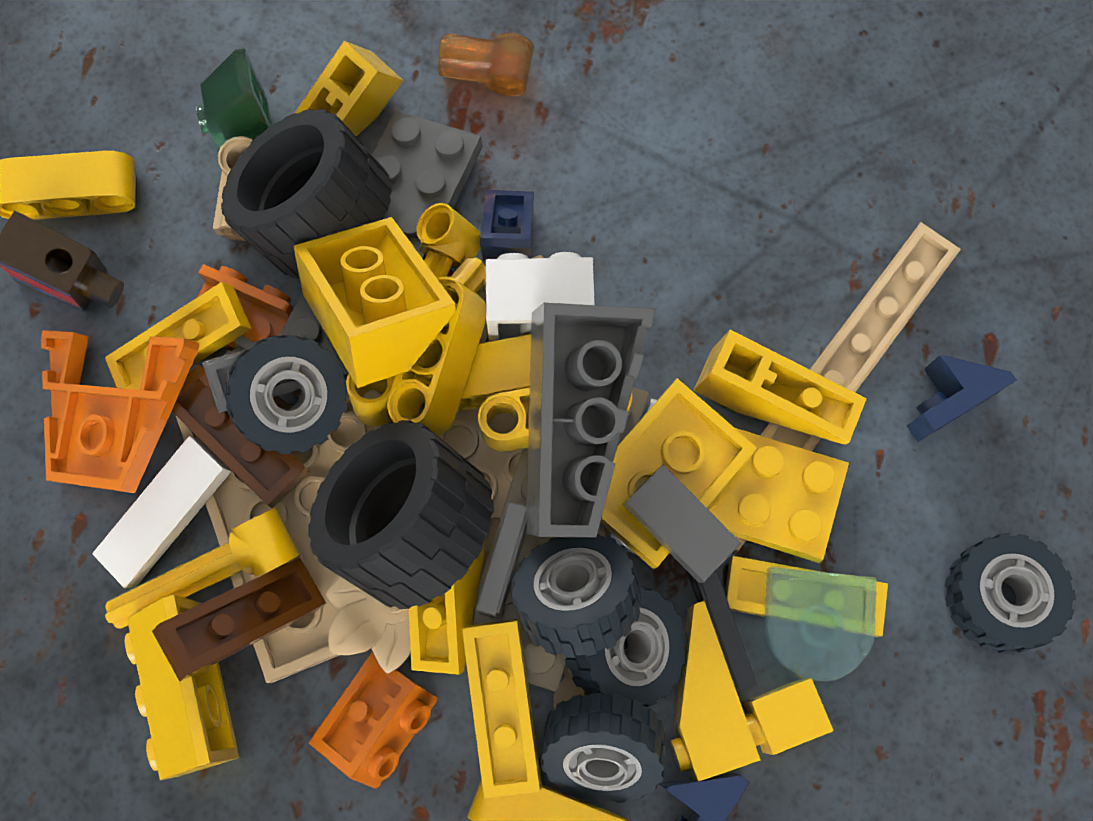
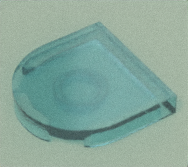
(819, 621)

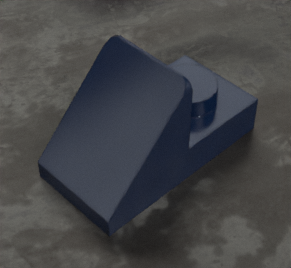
(507, 223)
(961, 388)
(709, 798)

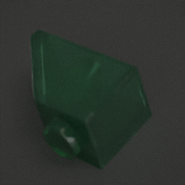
(233, 101)

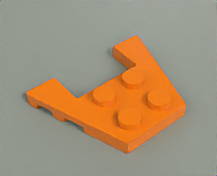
(106, 432)

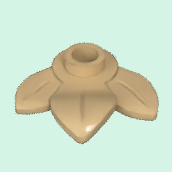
(367, 625)

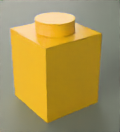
(786, 716)

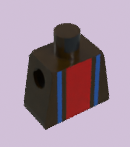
(55, 264)

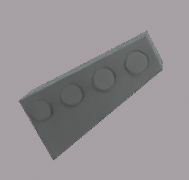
(578, 409)

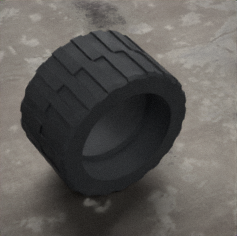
(303, 184)
(401, 515)

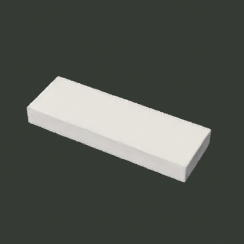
(161, 512)

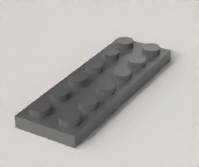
(426, 167)

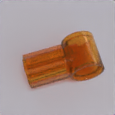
(498, 62)

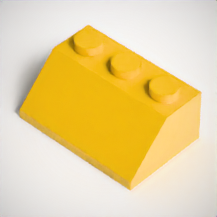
(373, 298)
(187, 717)

